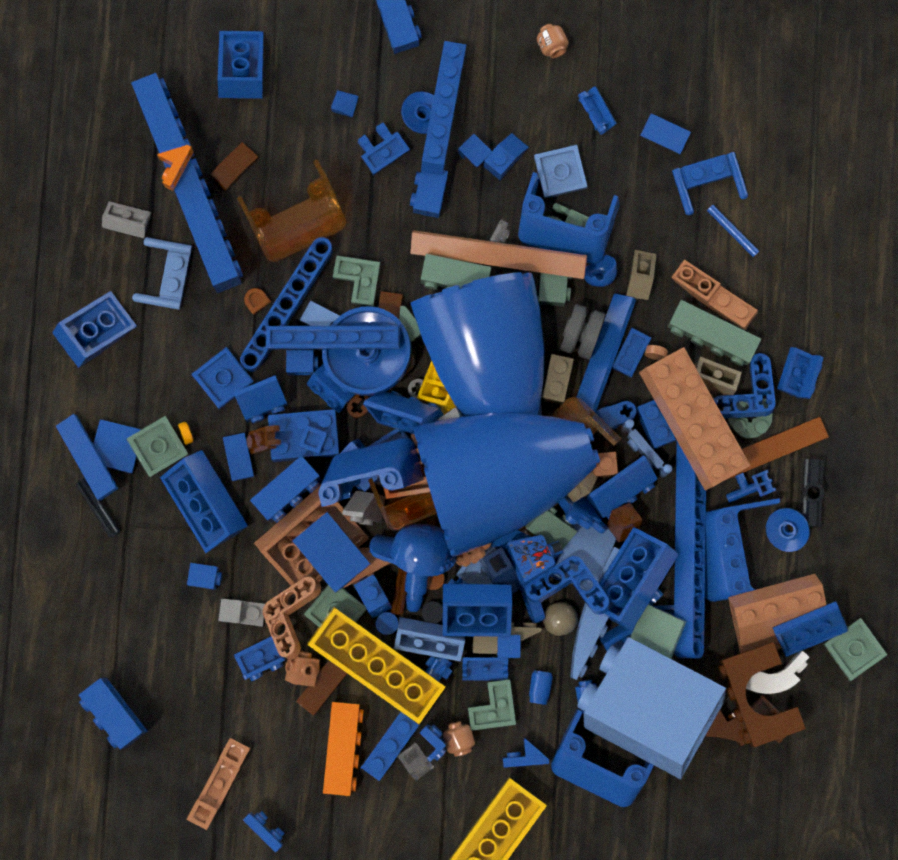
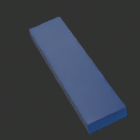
(87, 457)

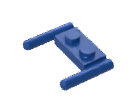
(708, 172)

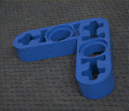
(753, 400)
(575, 578)

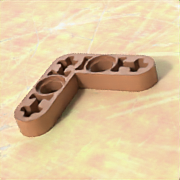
(282, 614)

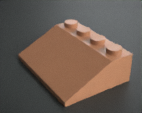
(285, 555)
(764, 608)

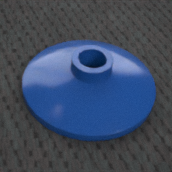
(417, 103)
(780, 535)

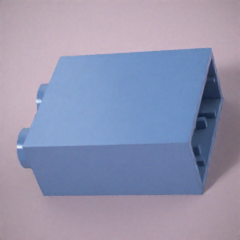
(651, 706)

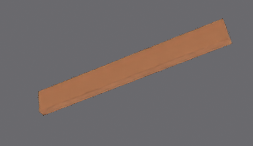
(499, 254)

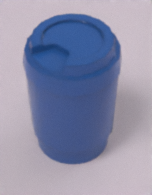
(540, 687)

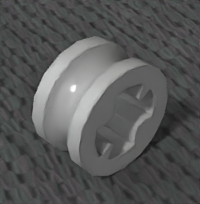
(412, 385)

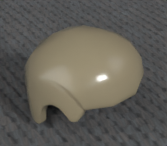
(560, 618)

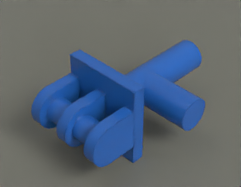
(746, 489)

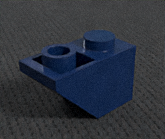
(500, 569)

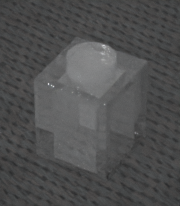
(415, 761)

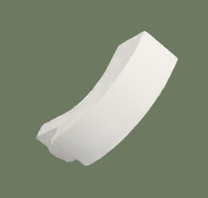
(780, 680)

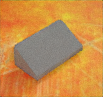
(126, 219)

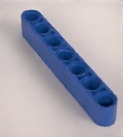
(288, 293)

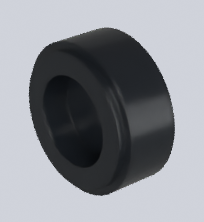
(432, 612)

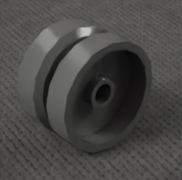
(581, 331)

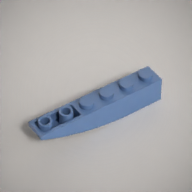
(588, 631)

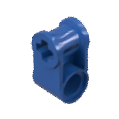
(612, 416)

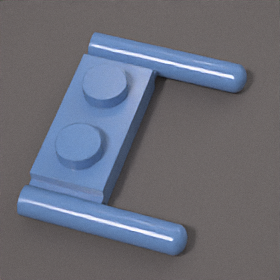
(173, 277)
(638, 443)

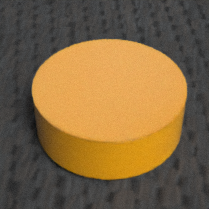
(185, 433)

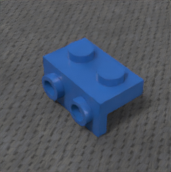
(800, 373)
(328, 390)
(259, 658)
(433, 736)

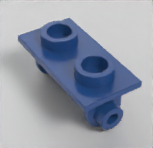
(597, 110)

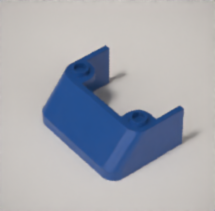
(560, 236)
(572, 767)

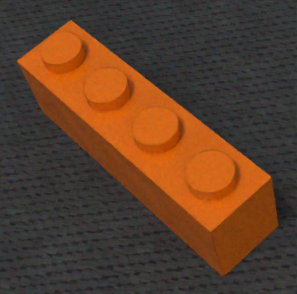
(341, 749)

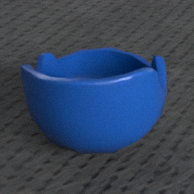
(602, 273)

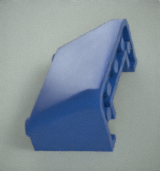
(393, 461)

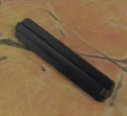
(98, 509)

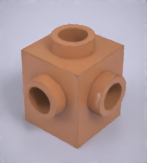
(302, 669)

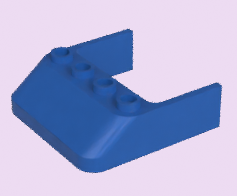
(724, 553)

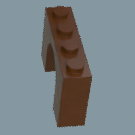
(738, 671)

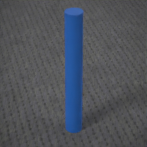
(736, 234)

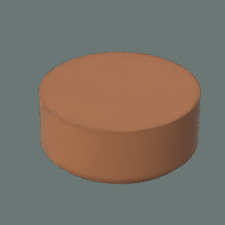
(655, 352)

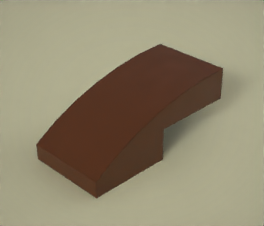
(233, 166)

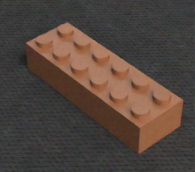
(694, 418)

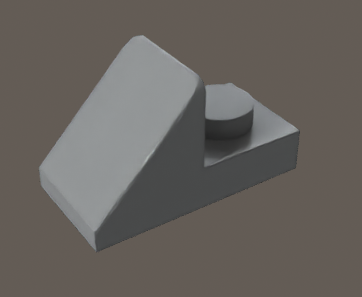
(241, 612)

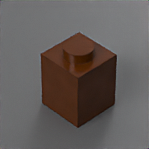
(622, 521)

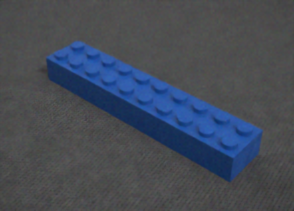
(190, 190)

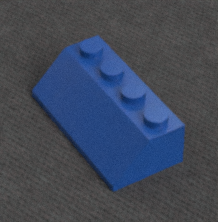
(203, 501)
(635, 577)

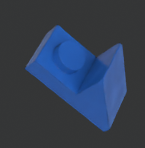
(532, 757)

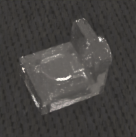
(500, 233)

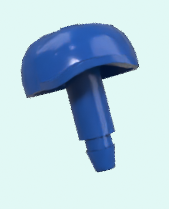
(419, 552)

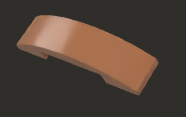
(218, 784)

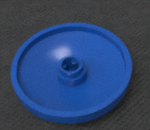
(368, 370)

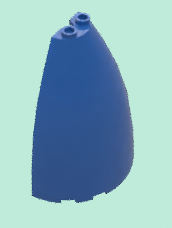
(486, 343)
(500, 471)

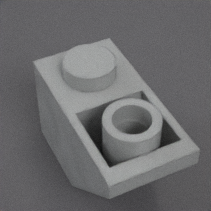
(364, 508)

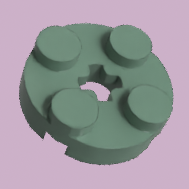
(749, 429)

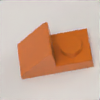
(178, 159)

